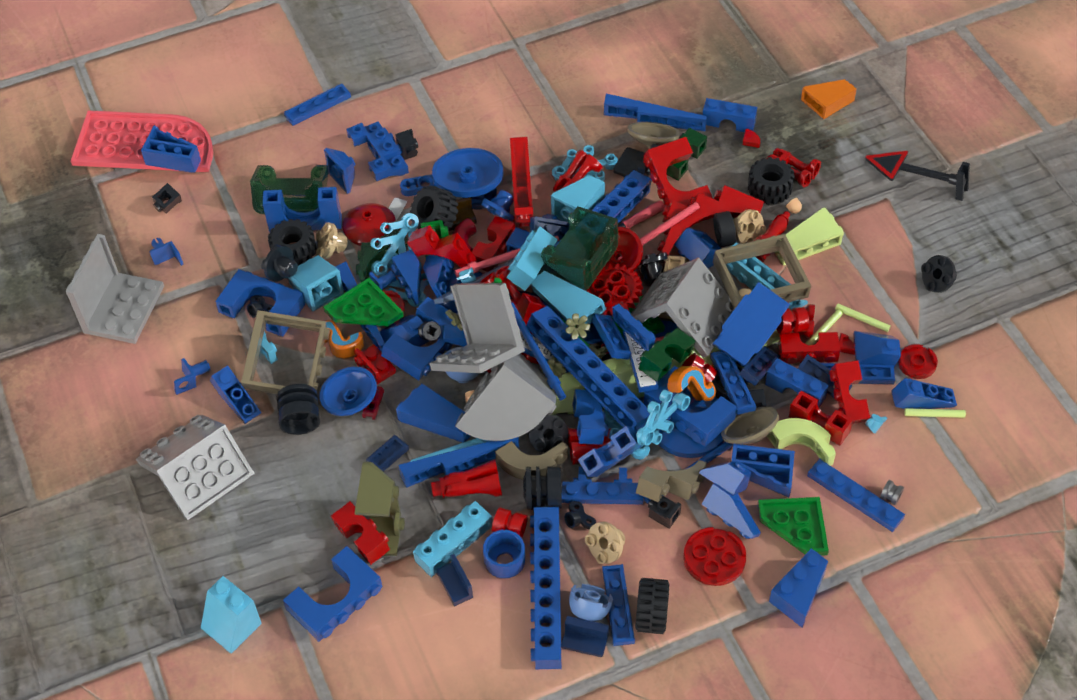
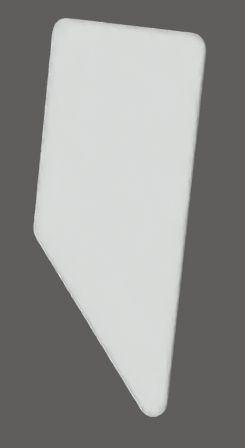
(397, 206)

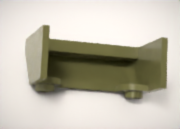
(379, 500)

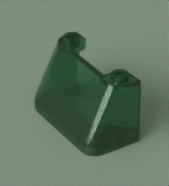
(298, 193)
(584, 247)

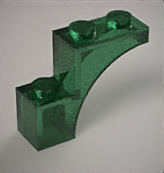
(369, 255)

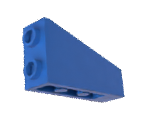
(431, 413)

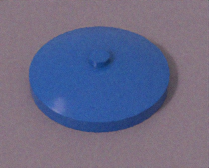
(468, 172)
(680, 443)

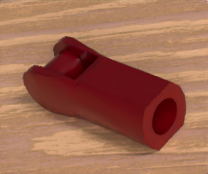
(375, 403)

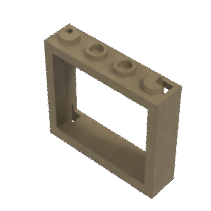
(760, 247)
(256, 340)

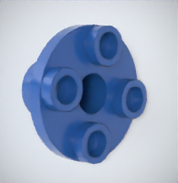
(500, 205)

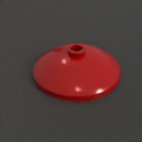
(364, 222)
(628, 248)

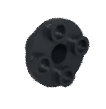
(279, 263)
(651, 266)
(938, 273)
(548, 433)

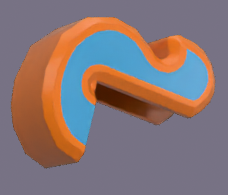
(343, 347)
(694, 380)

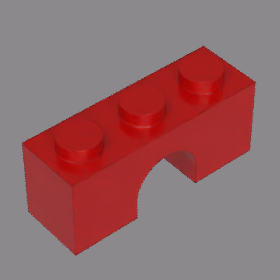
(499, 233)
(793, 350)
(843, 376)
(807, 408)
(371, 543)

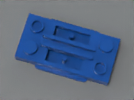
(751, 324)

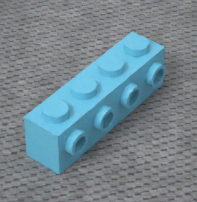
(528, 259)
(752, 271)
(452, 538)

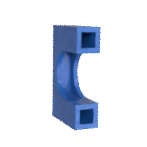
(328, 209)
(246, 285)
(416, 359)
(700, 426)
(322, 619)

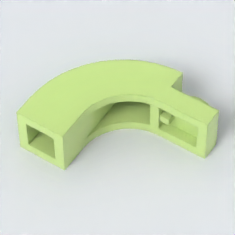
(803, 432)

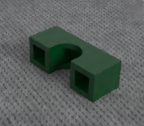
(698, 145)
(659, 358)

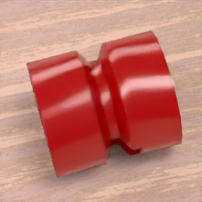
(795, 320)
(708, 370)
(507, 521)

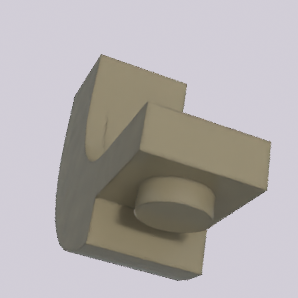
(515, 462)

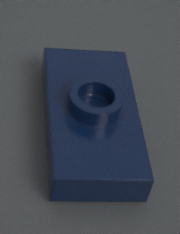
(388, 453)

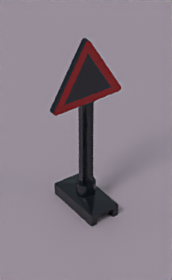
(892, 162)

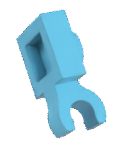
(268, 349)

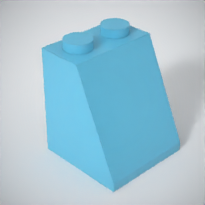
(583, 193)
(318, 282)
(229, 615)

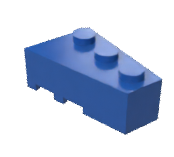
(169, 152)
(767, 466)
(799, 587)

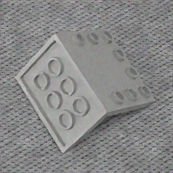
(691, 300)
(109, 301)
(487, 326)
(197, 464)

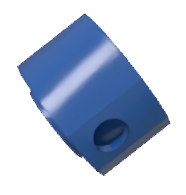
(504, 543)

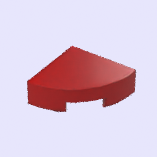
(751, 139)
(846, 344)

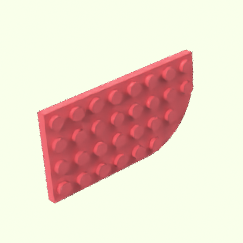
(118, 137)

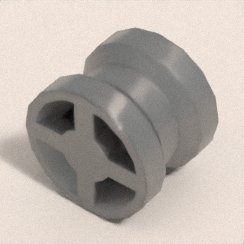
(892, 492)

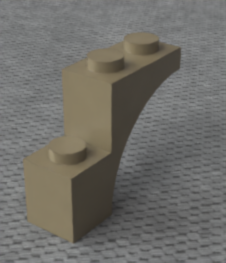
(683, 483)

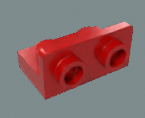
(375, 363)

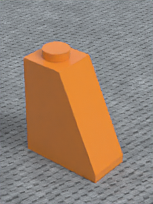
(828, 96)

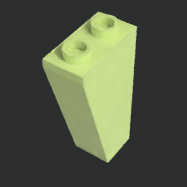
(814, 235)

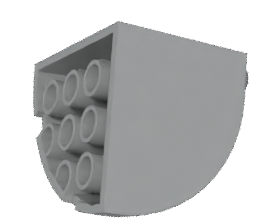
(508, 402)

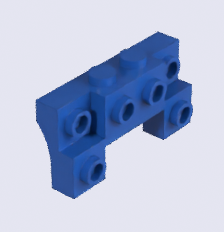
(383, 147)

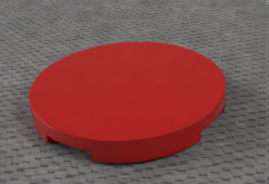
(714, 556)

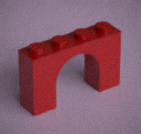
(658, 161)

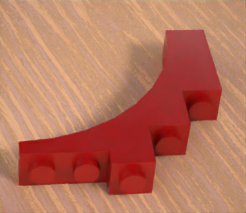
(521, 180)
(724, 200)

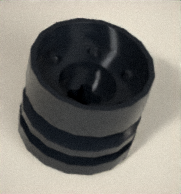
(298, 409)
(543, 487)

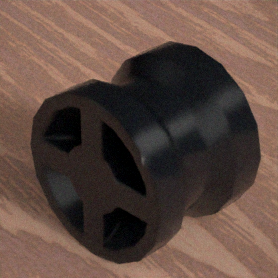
(425, 332)

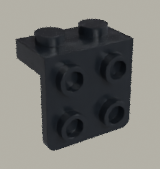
(632, 160)

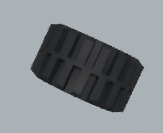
(771, 180)
(434, 205)
(291, 232)
(652, 605)

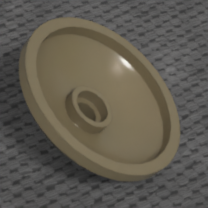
(653, 132)
(751, 426)

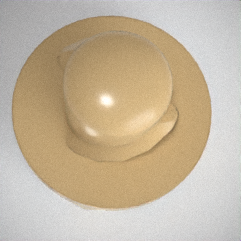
(749, 226)
(330, 241)
(605, 542)

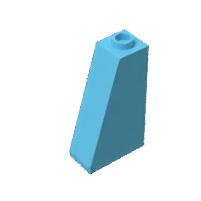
(566, 298)

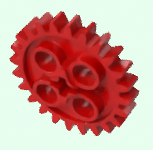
(617, 287)

